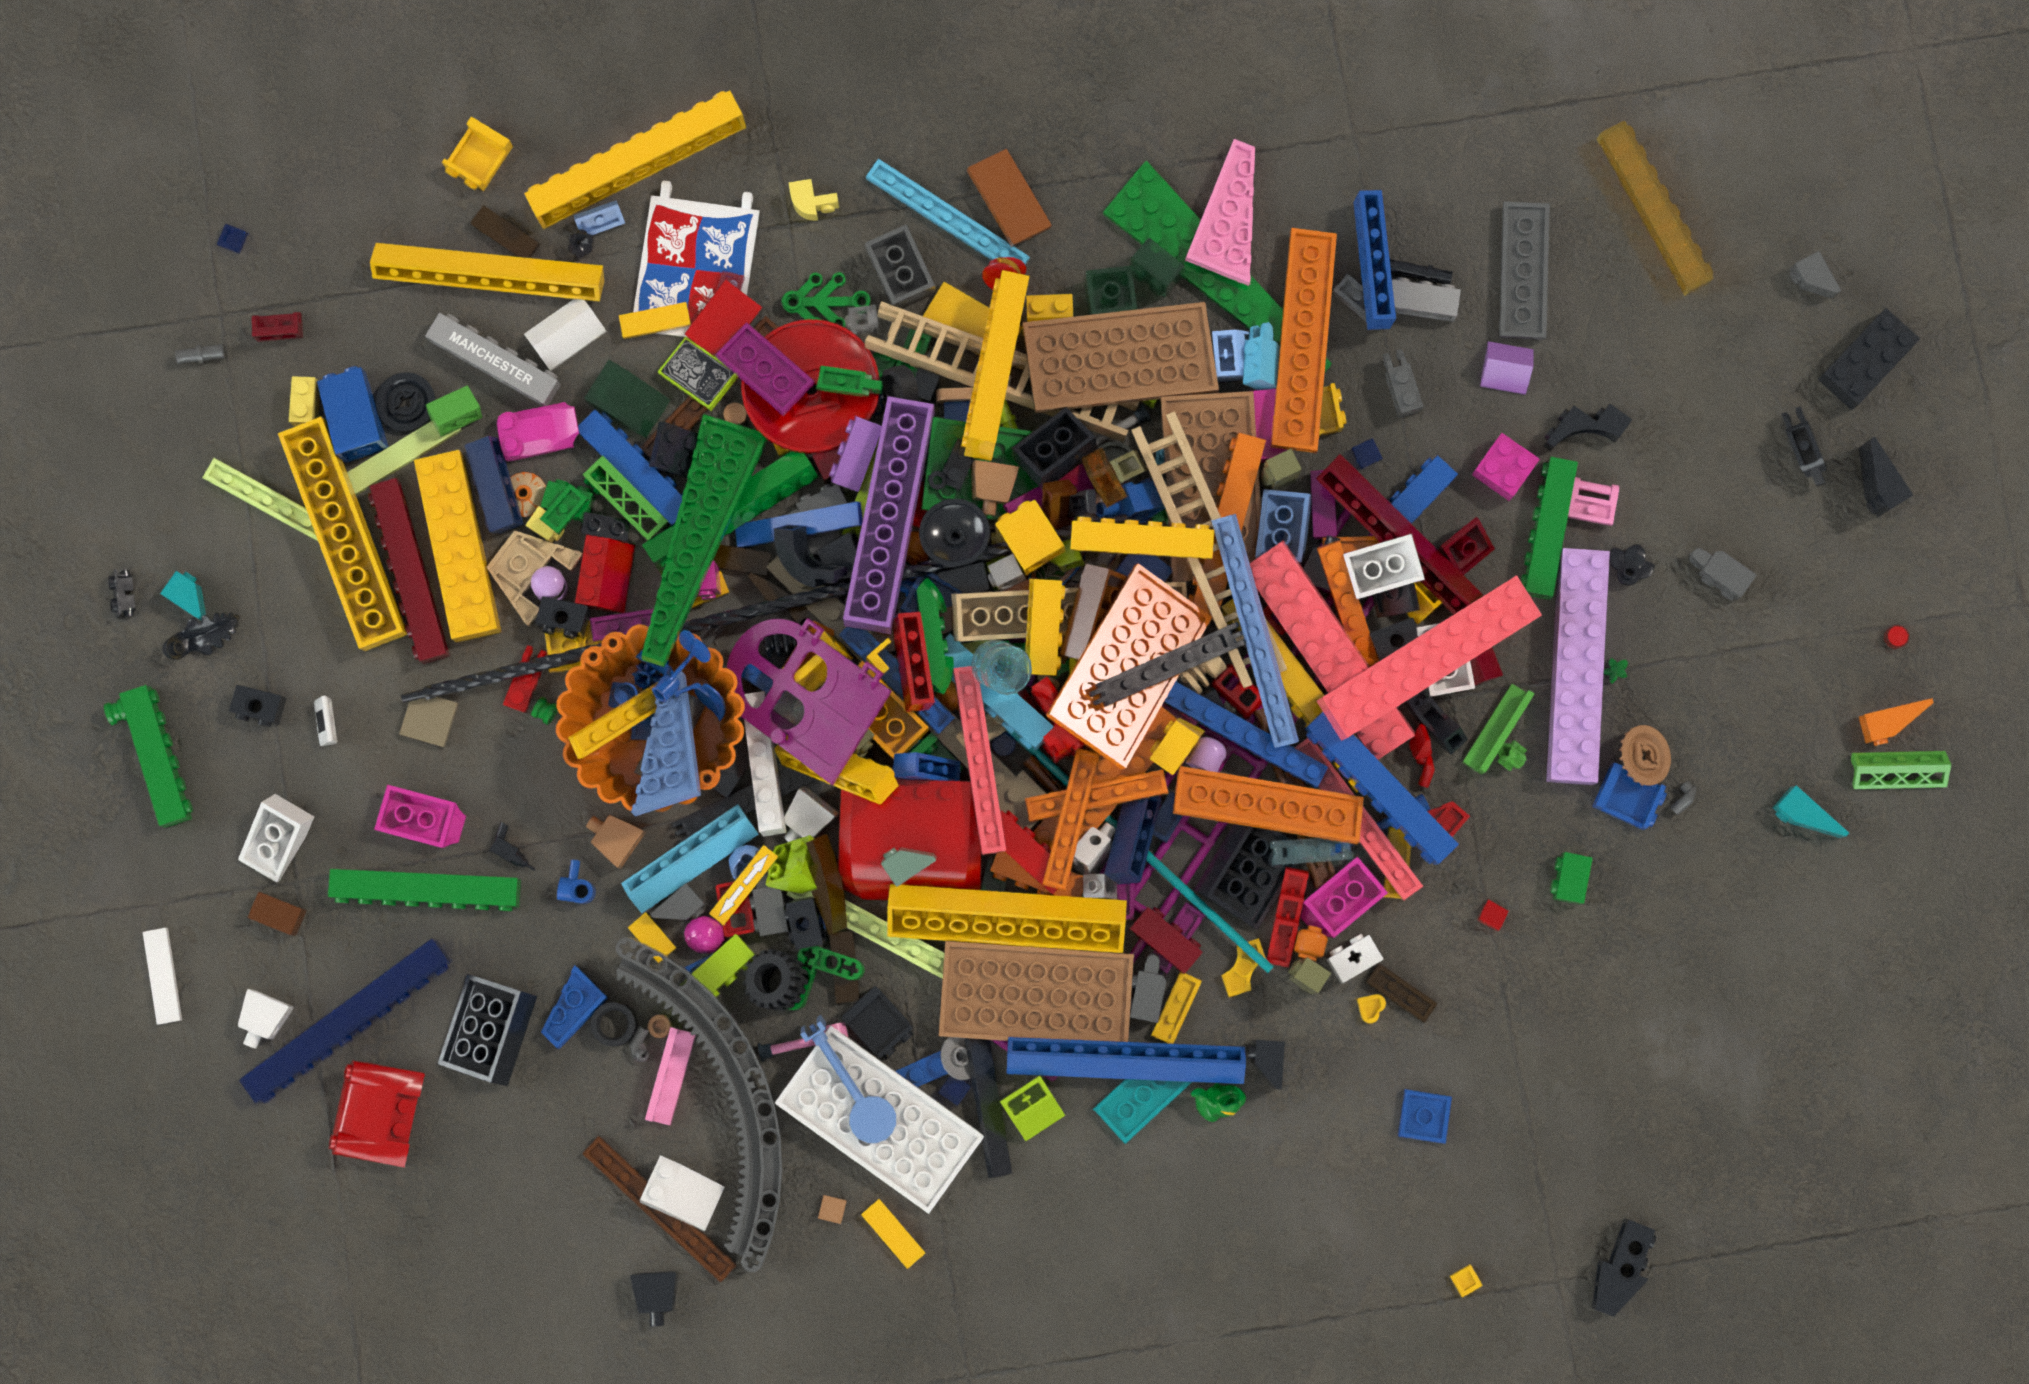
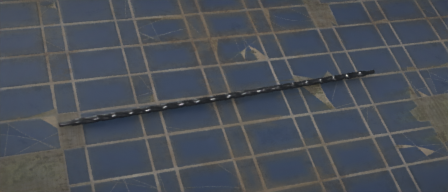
(702, 624)

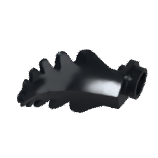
(201, 636)

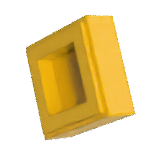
(1466, 1280)

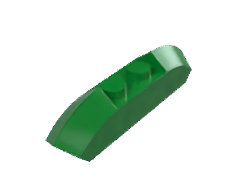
(930, 605)

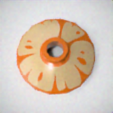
(535, 492)

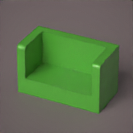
(454, 411)

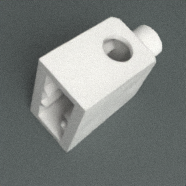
(807, 815)
(1093, 849)
(262, 1017)

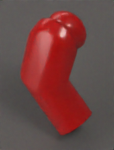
(1427, 772)

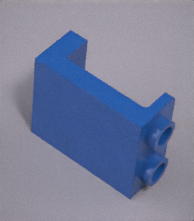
(1629, 799)

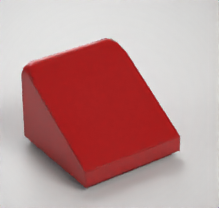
(1420, 743)
(1492, 915)

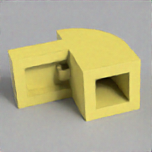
(807, 204)

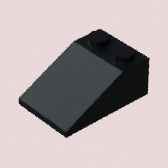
(1881, 480)

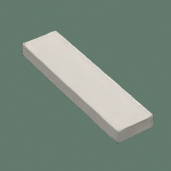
(162, 976)

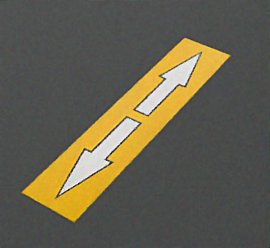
(743, 885)

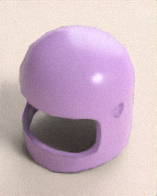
(548, 583)
(1207, 754)

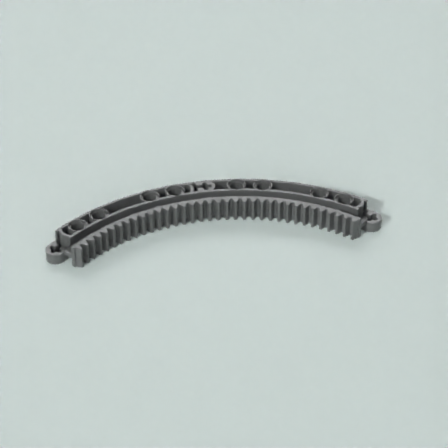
(762, 1159)

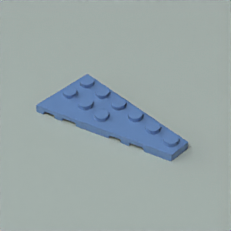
(669, 756)

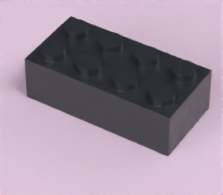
(1868, 359)

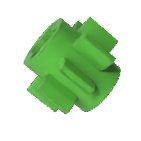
(1512, 755)

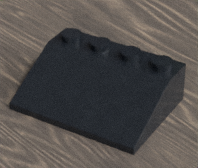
(1243, 874)
(487, 1030)

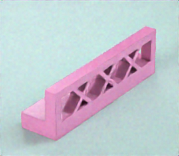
(670, 1076)

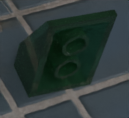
(627, 399)

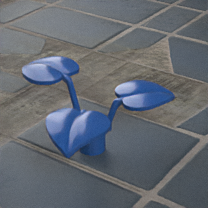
(669, 685)

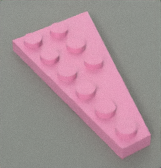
(1226, 226)

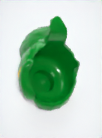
(1218, 1101)

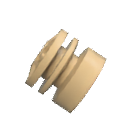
(1196, 674)

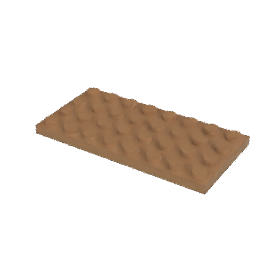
(1120, 357)
(1209, 425)
(1034, 993)

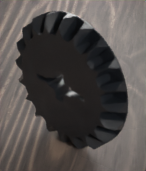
(389, 401)

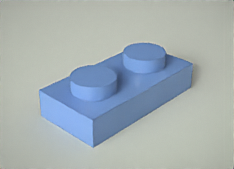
(600, 218)

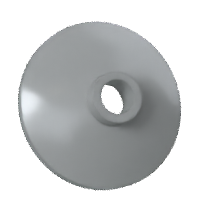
(955, 1068)

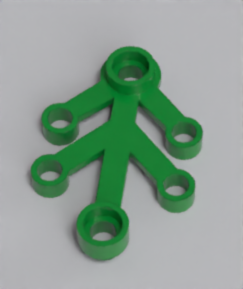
(821, 300)

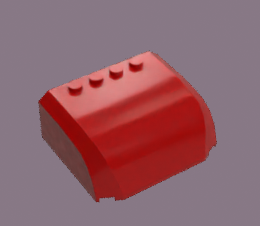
(915, 816)

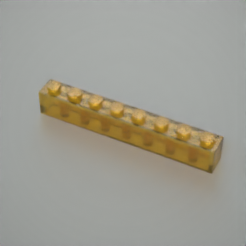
(1655, 208)

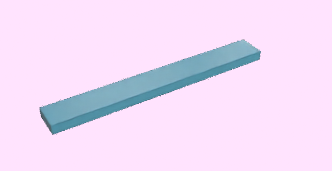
(941, 213)

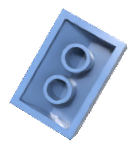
(1284, 518)

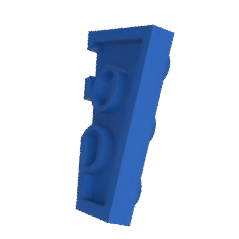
(575, 1006)

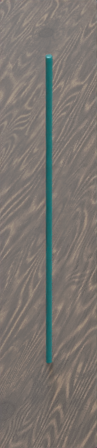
(1165, 872)

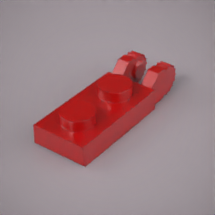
(523, 687)

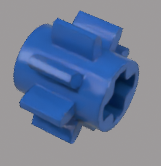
(646, 675)

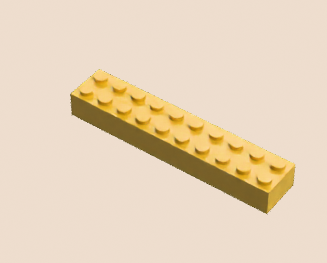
(635, 159)
(343, 534)
(1006, 918)

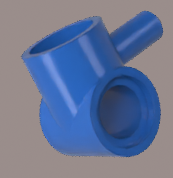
(621, 693)
(568, 886)

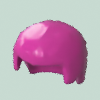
(704, 935)

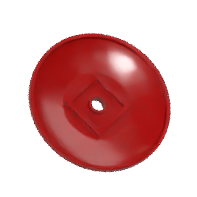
(820, 419)

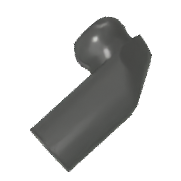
(1687, 798)
(637, 1045)

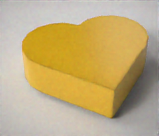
(1370, 1007)

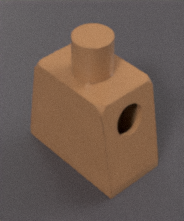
(992, 484)
(615, 838)

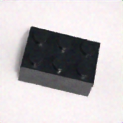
(1054, 448)

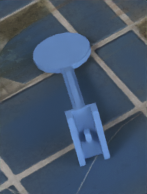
(871, 1116)

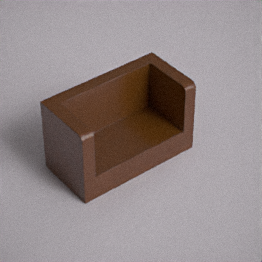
(1056, 502)
(277, 914)

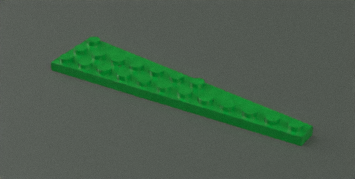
(1155, 211)
(714, 488)

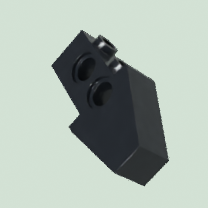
(1612, 1288)

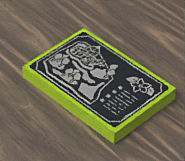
(697, 373)

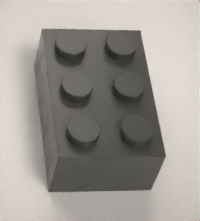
(900, 267)

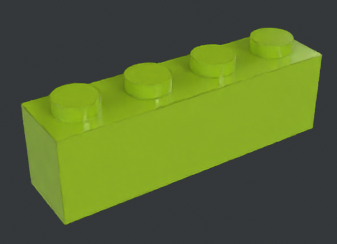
(724, 965)

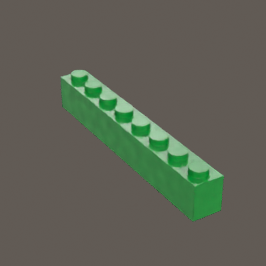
(762, 492)
(424, 888)

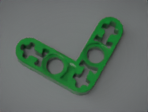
(819, 962)

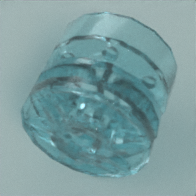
(1011, 672)

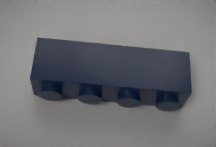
(493, 485)
(1132, 840)

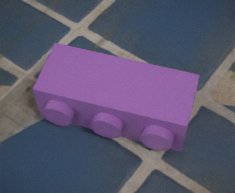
(855, 453)

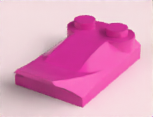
(537, 431)
(420, 817)
(1342, 899)

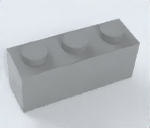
(1425, 299)

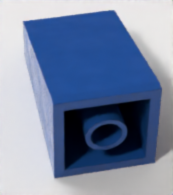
(351, 414)

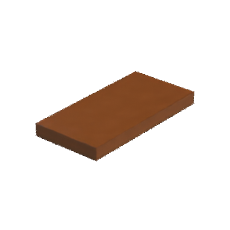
(1009, 198)

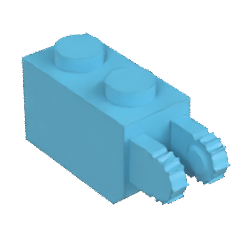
(1261, 358)

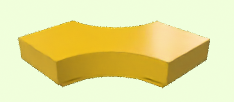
(1238, 977)

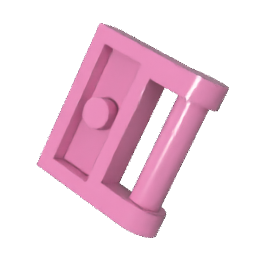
(1591, 508)

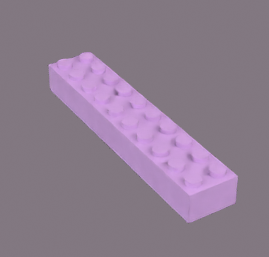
(1578, 667)

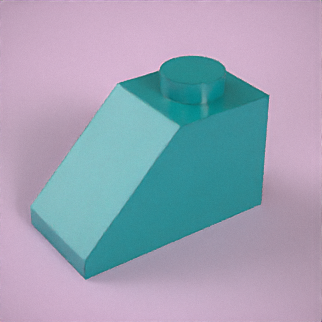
(185, 593)

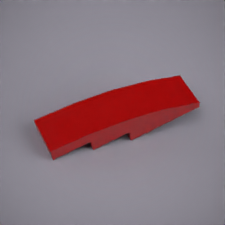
(1287, 916)

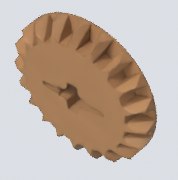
(1658, 756)

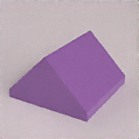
(1507, 368)

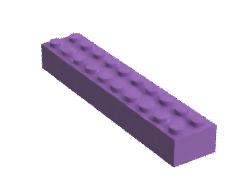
(889, 515)

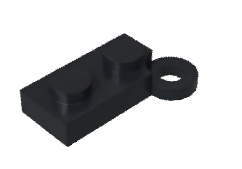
(954, 470)

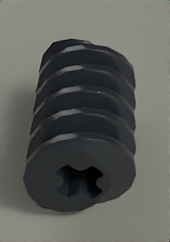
(779, 643)

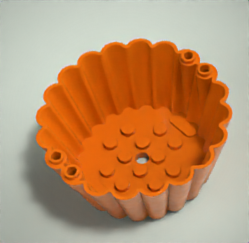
(614, 764)

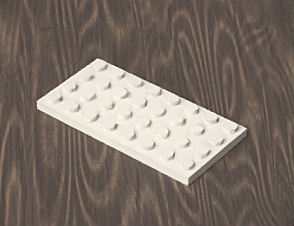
(926, 1142)

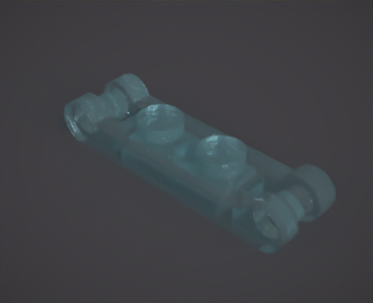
(1309, 851)

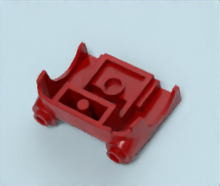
(1058, 741)
(376, 1113)

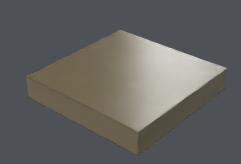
(429, 720)

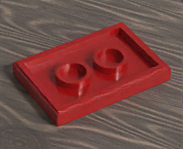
(722, 318)

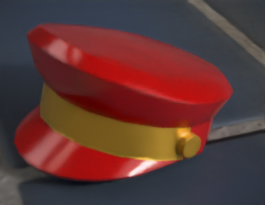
(998, 264)

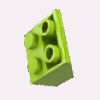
(791, 868)
(1032, 1108)

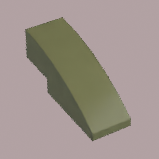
(1127, 466)

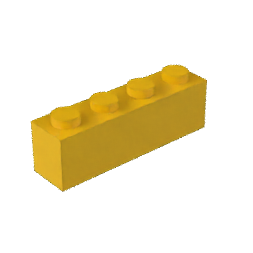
(1043, 625)

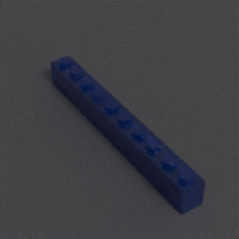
(345, 1021)

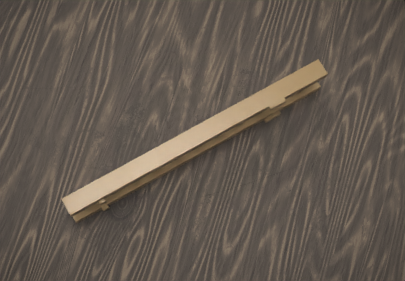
(973, 343)
(1174, 515)

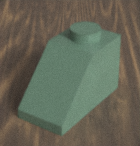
(905, 863)

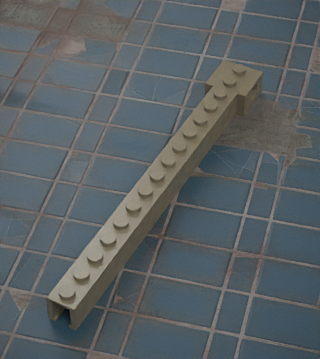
(1010, 788)

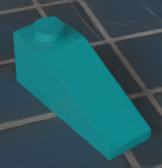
(1802, 811)

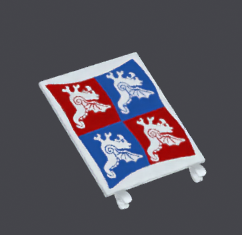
(689, 248)

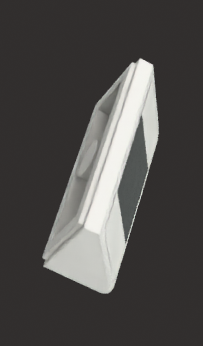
(325, 721)

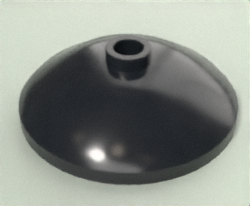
(950, 519)

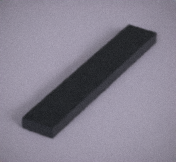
(988, 1107)

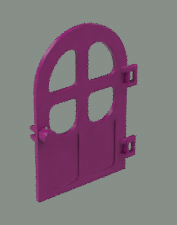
(833, 715)

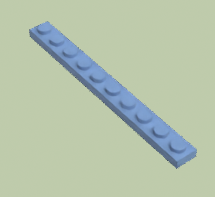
(1255, 631)

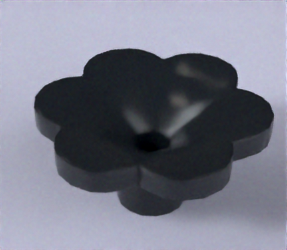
(580, 243)

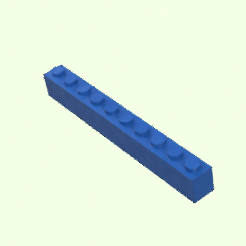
(1126, 1060)

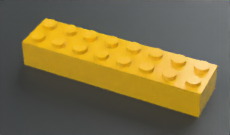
(994, 365)
(457, 546)

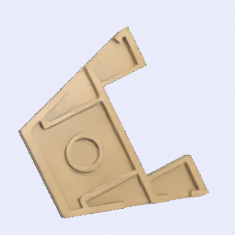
(517, 563)

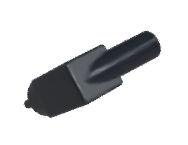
(507, 850)

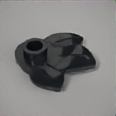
(1632, 561)

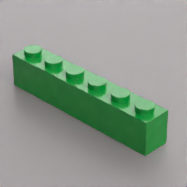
(1549, 527)
(155, 756)

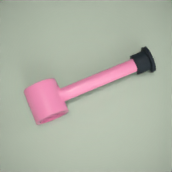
(769, 1050)

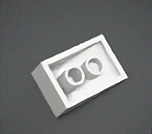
(1384, 566)
(275, 837)
(682, 1193)

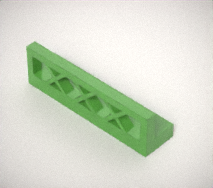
(631, 491)
(1497, 729)
(1901, 764)

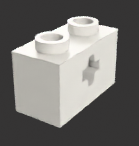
(1367, 958)

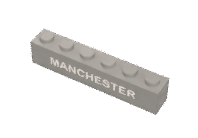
(493, 360)

